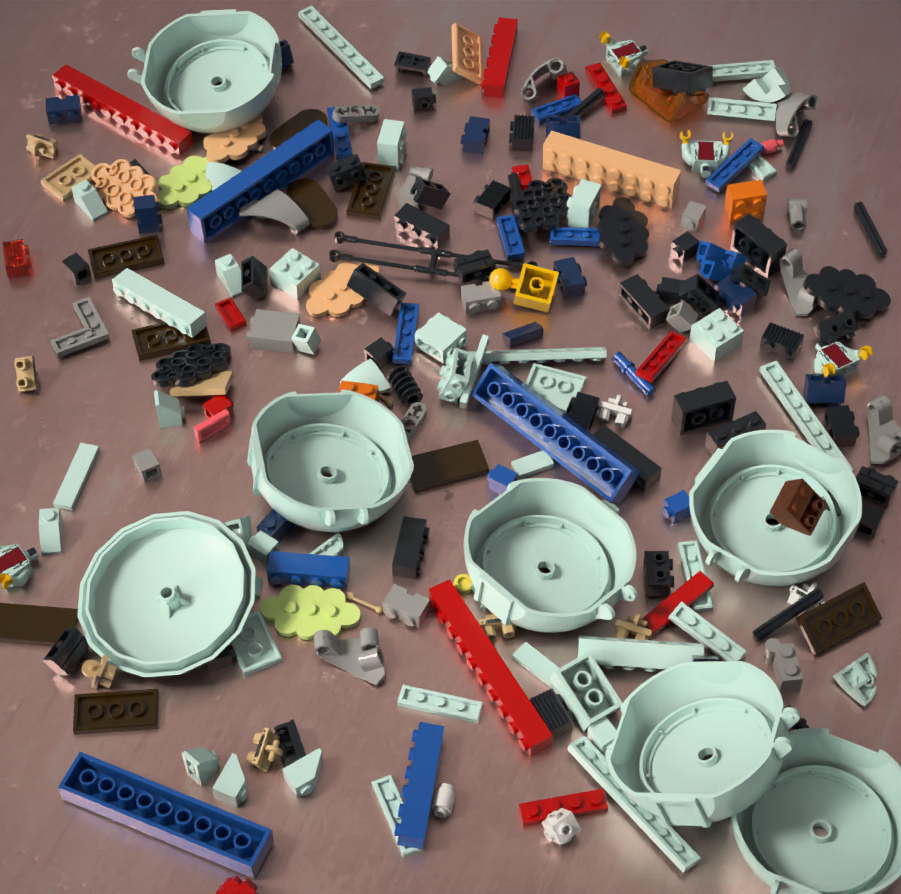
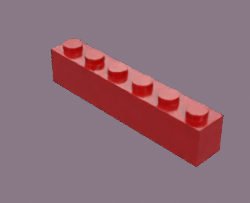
(500, 58)

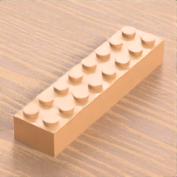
(611, 169)

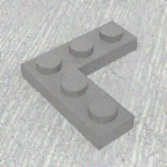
(92, 333)

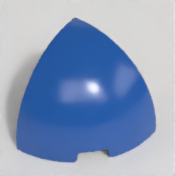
(716, 261)

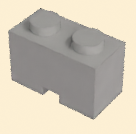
(480, 297)
(405, 607)

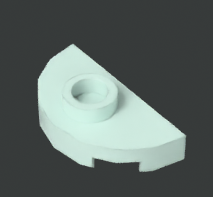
(331, 547)

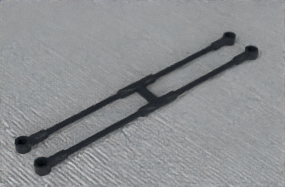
(335, 256)

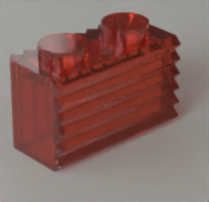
(16, 258)

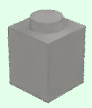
(693, 216)
(681, 317)
(147, 465)

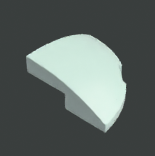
(219, 173)
(369, 374)
(858, 679)

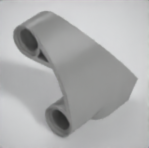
(554, 66)
(786, 112)
(278, 207)
(794, 276)
(883, 431)
(356, 656)

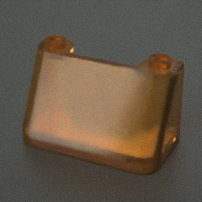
(665, 104)

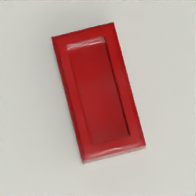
(230, 314)

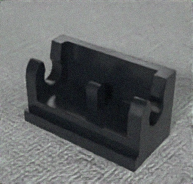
(412, 62)
(430, 193)
(751, 279)
(289, 743)

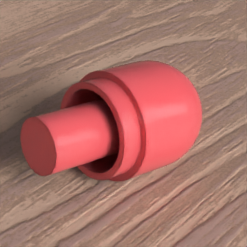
(771, 146)

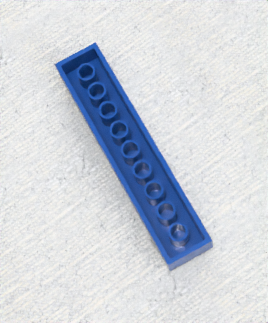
(270, 173)
(556, 433)
(167, 814)

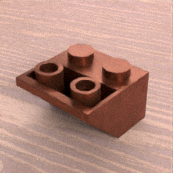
(798, 506)

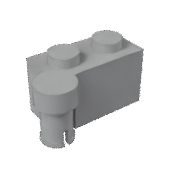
(404, 194)
(785, 665)

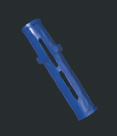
(629, 369)

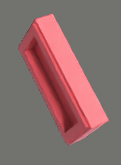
(212, 425)

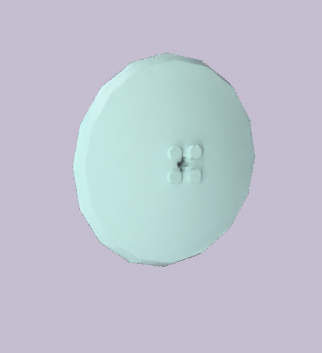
(167, 594)

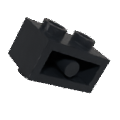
(346, 172)
(699, 294)
(837, 328)
(657, 573)

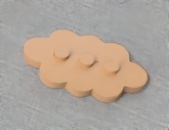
(235, 142)
(120, 183)
(332, 294)

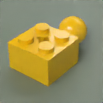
(526, 292)

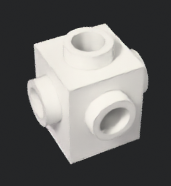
(560, 826)

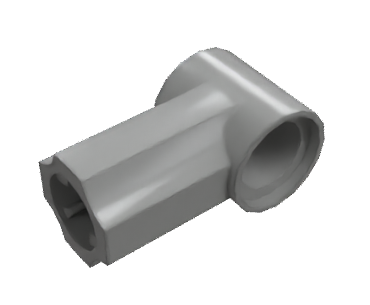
(797, 209)

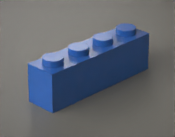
(308, 569)

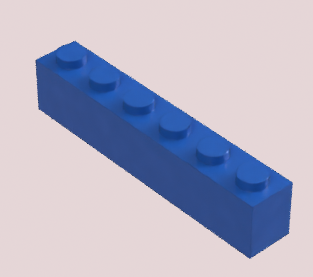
(420, 785)

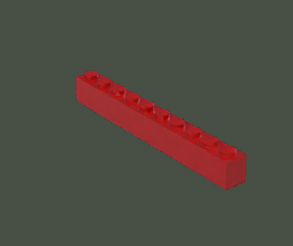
(123, 110)
(490, 668)

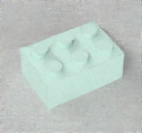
(586, 690)

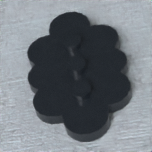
(542, 205)
(623, 231)
(847, 291)
(190, 365)

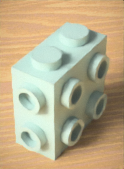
(440, 337)
(455, 375)

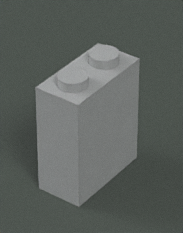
(273, 330)

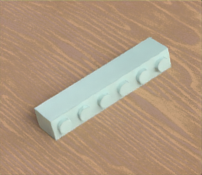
(159, 302)
(638, 652)

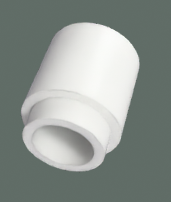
(443, 800)

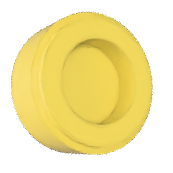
(463, 584)

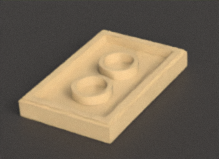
(67, 176)
(215, 385)

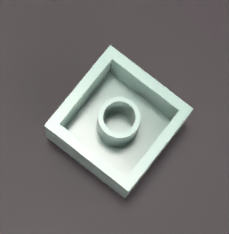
(392, 143)
(584, 204)
(294, 273)
(716, 335)

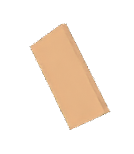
(467, 53)

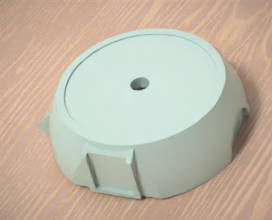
(209, 49)
(336, 435)
(736, 497)
(556, 529)
(696, 713)
(834, 788)

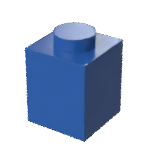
(500, 478)
(677, 507)

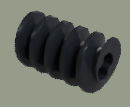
(405, 386)

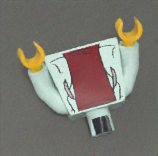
(623, 55)
(705, 155)
(838, 359)
(15, 565)

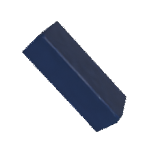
(523, 334)

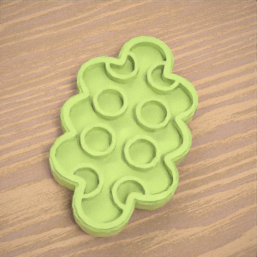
(184, 183)
(309, 610)

